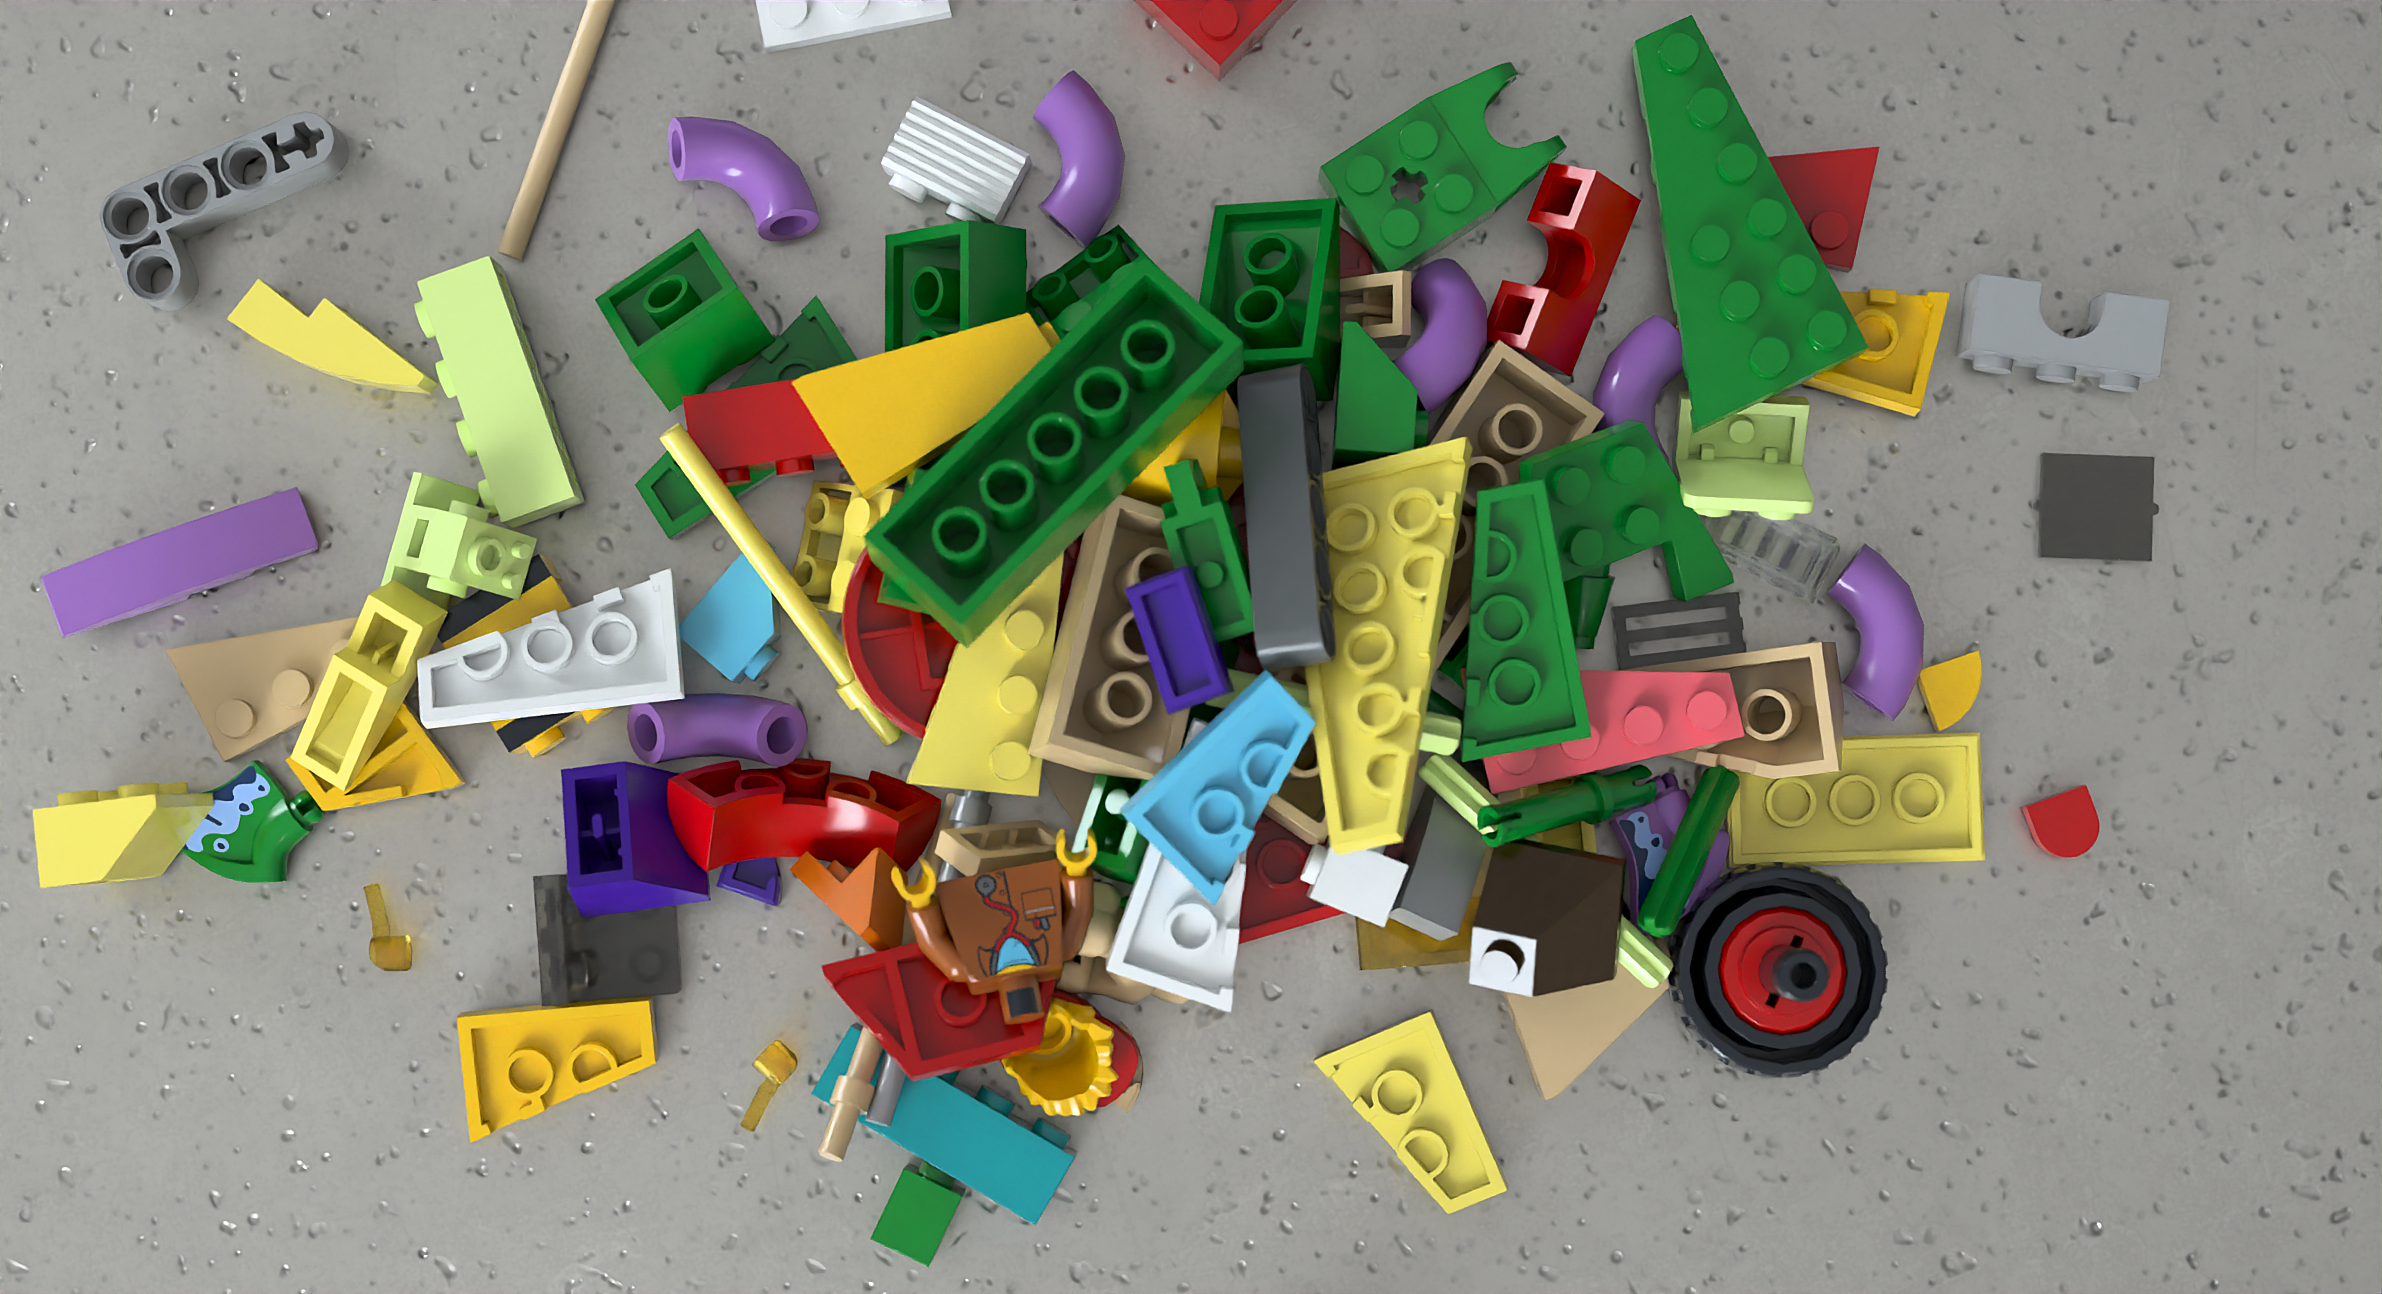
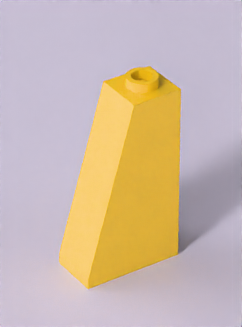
(919, 399)

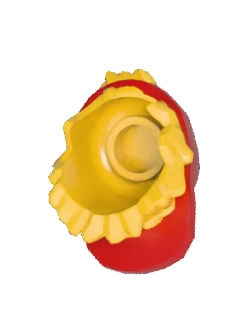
(1080, 1062)

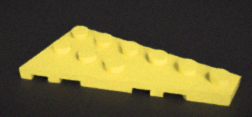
(1390, 576)

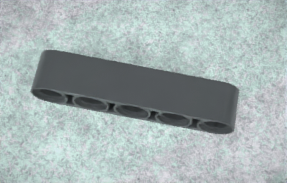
(1286, 518)

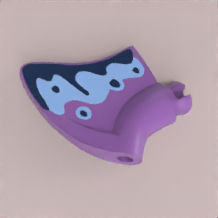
(1646, 837)

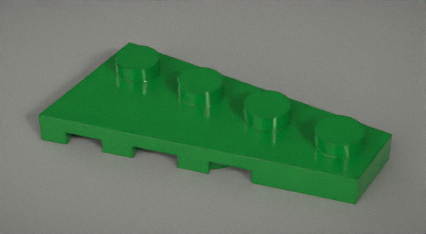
(1520, 644)

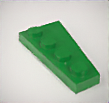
(803, 348)

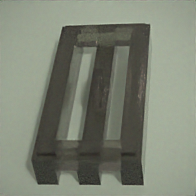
(1732, 624)

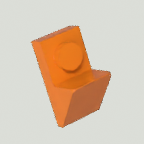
(862, 899)

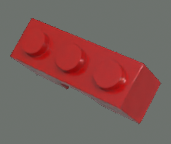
(1585, 231)

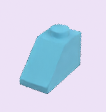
(736, 623)

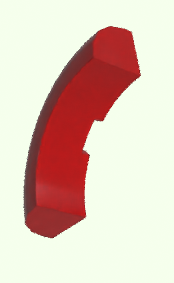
(798, 808)

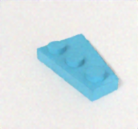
(1216, 787)

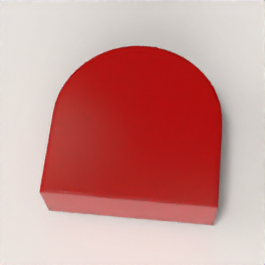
(2064, 822)

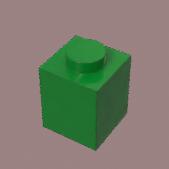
(919, 1212)

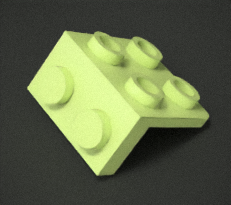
(1745, 460)

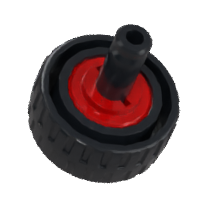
(1777, 970)

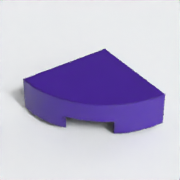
(754, 879)

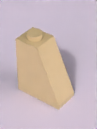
(1574, 1026)

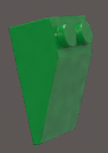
(1278, 285)

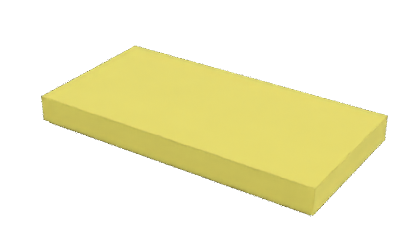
(1886, 805)

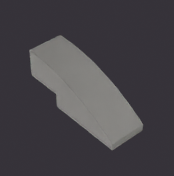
(1442, 861)

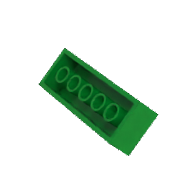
(1055, 451)

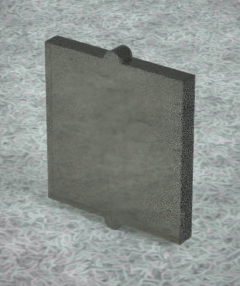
(2096, 507)

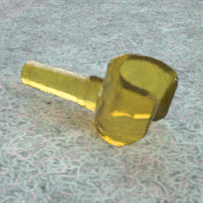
(386, 951)
(776, 1065)

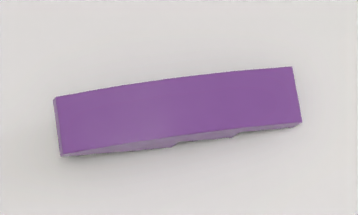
(179, 562)

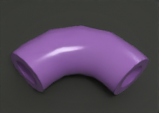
(1089, 155)
(751, 167)
(1451, 334)
(1637, 374)
(1888, 629)
(717, 726)

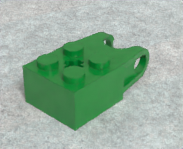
(1452, 160)

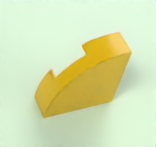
(1950, 688)

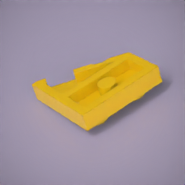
(401, 766)

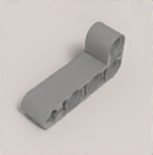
(226, 199)

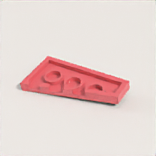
(1630, 721)

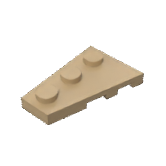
(259, 682)

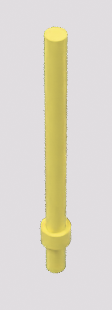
(775, 577)

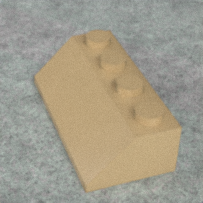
(1100, 690)

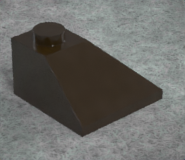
(1547, 919)

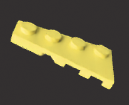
(992, 700)

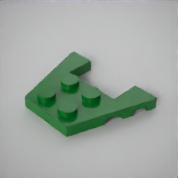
(1618, 498)

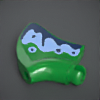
(252, 827)

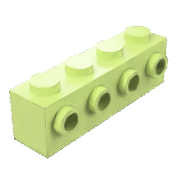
(499, 393)

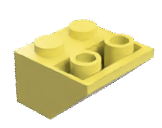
(834, 539)
(116, 833)

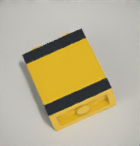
(491, 612)

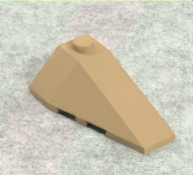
(1787, 709)

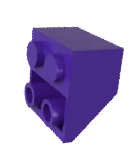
(623, 841)

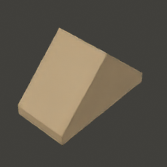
(1379, 306)

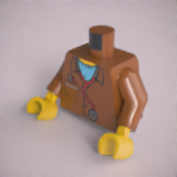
(1005, 925)

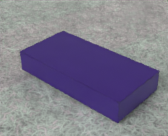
(1179, 639)

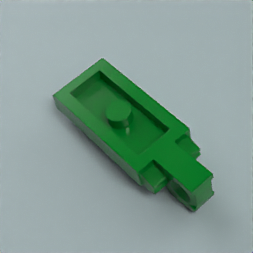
(1204, 536)

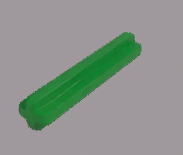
(1688, 851)

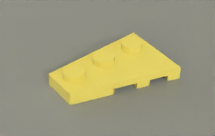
(1420, 1105)

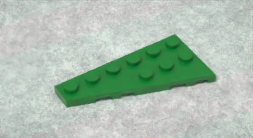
(1738, 259)

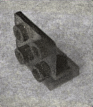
(602, 953)

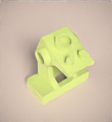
(450, 546)

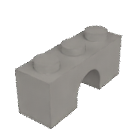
(2006, 328)

